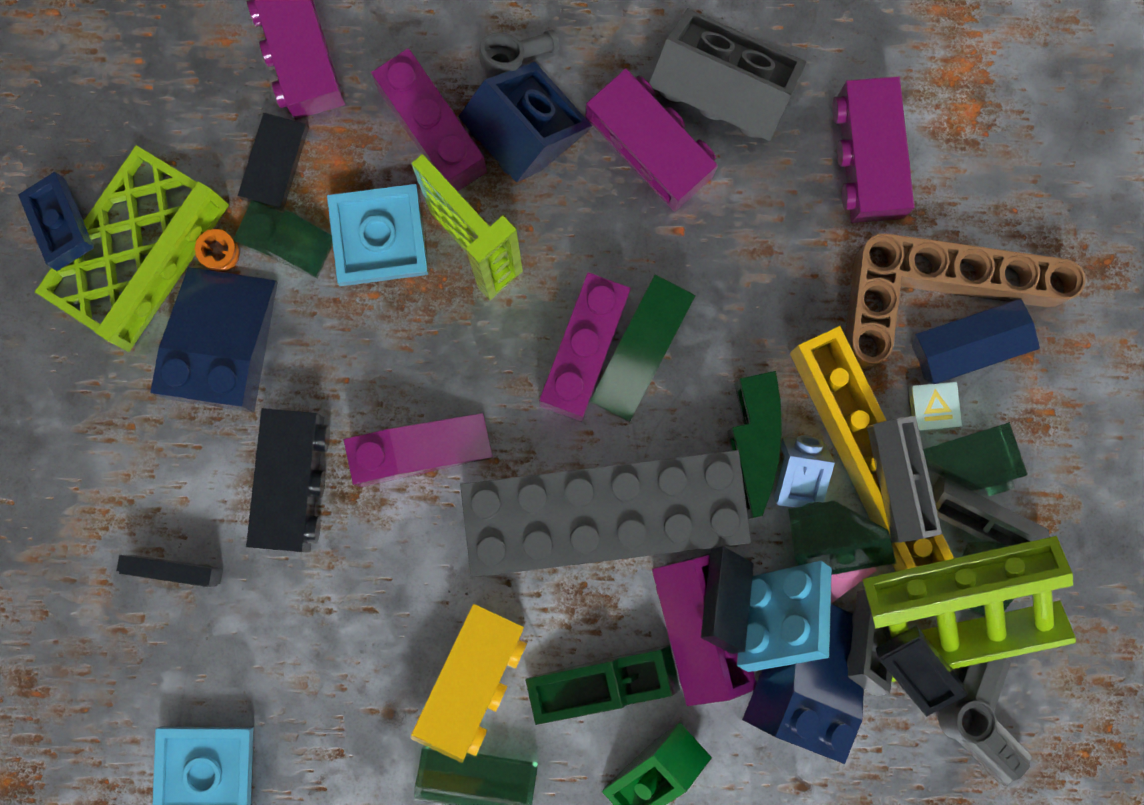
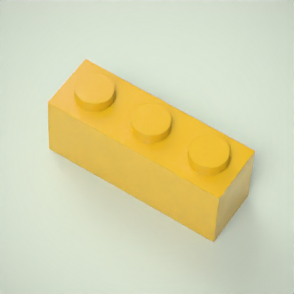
(469, 684)

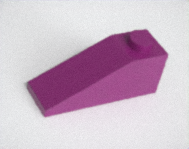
(417, 449)

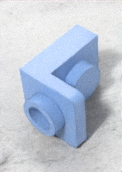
(803, 472)

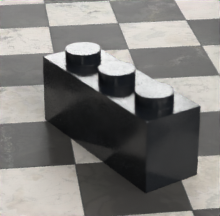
(287, 480)

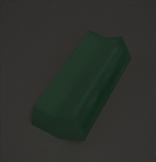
(476, 781)

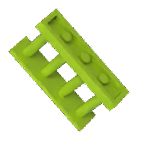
(976, 581)

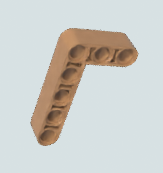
(945, 278)

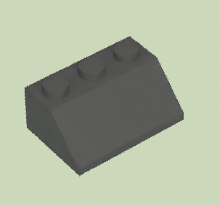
(726, 74)

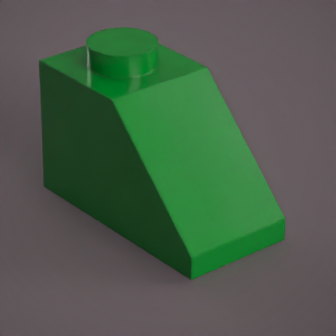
(660, 771)

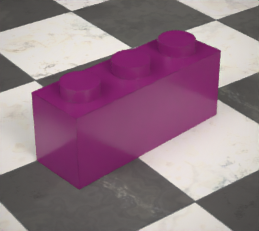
(299, 54)
(429, 120)
(651, 139)
(873, 150)
(584, 347)
(703, 669)

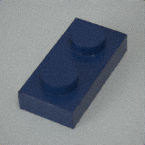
(55, 221)

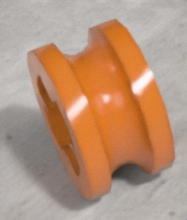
(203, 245)

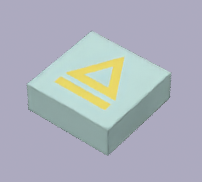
(935, 406)

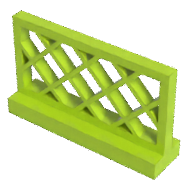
(490, 249)
(164, 260)

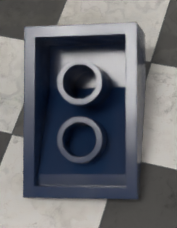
(215, 340)
(812, 700)

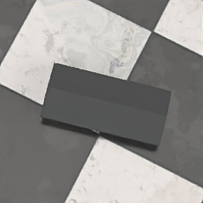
(904, 479)
(989, 512)

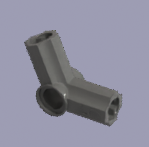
(986, 736)

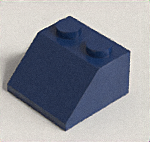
(523, 120)

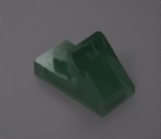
(284, 238)

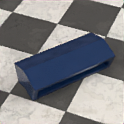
(975, 342)

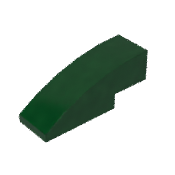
(642, 348)
(758, 438)
(603, 685)

